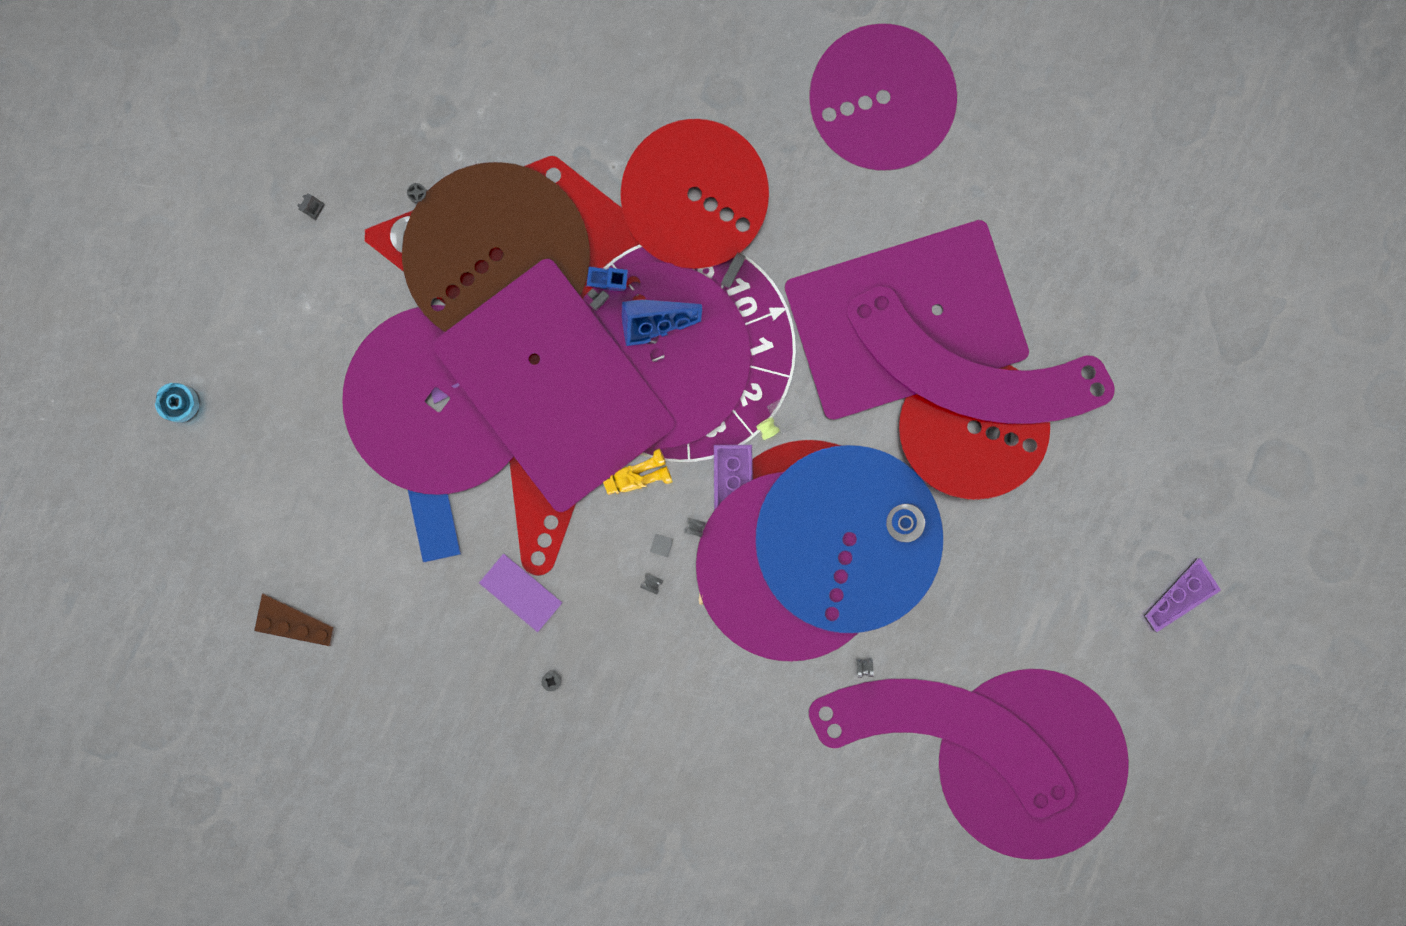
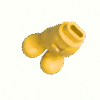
(630, 479)

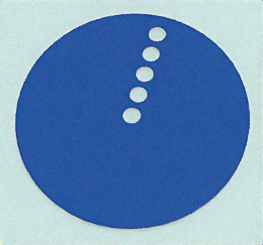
(804, 529)

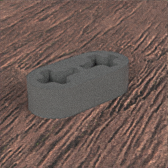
(733, 270)

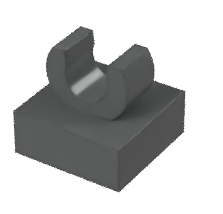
(310, 205)
(598, 299)

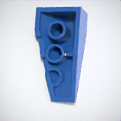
(653, 318)

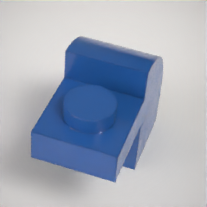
(607, 279)

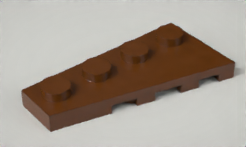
(285, 621)

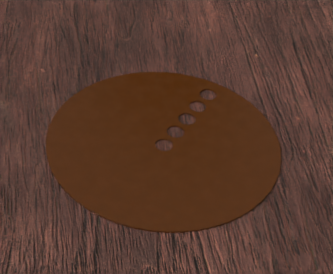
(484, 210)

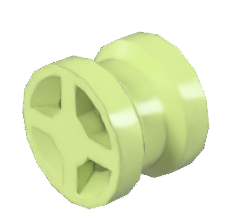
(768, 428)

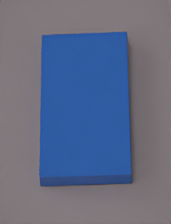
(434, 525)

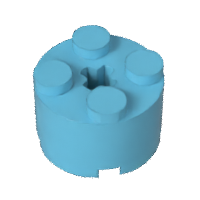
(166, 402)

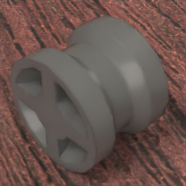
(414, 191)
(694, 527)
(651, 583)
(864, 667)
(553, 679)

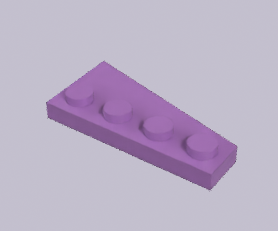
(1187, 593)

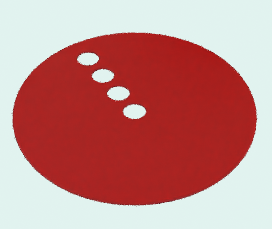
(685, 157)
(965, 462)

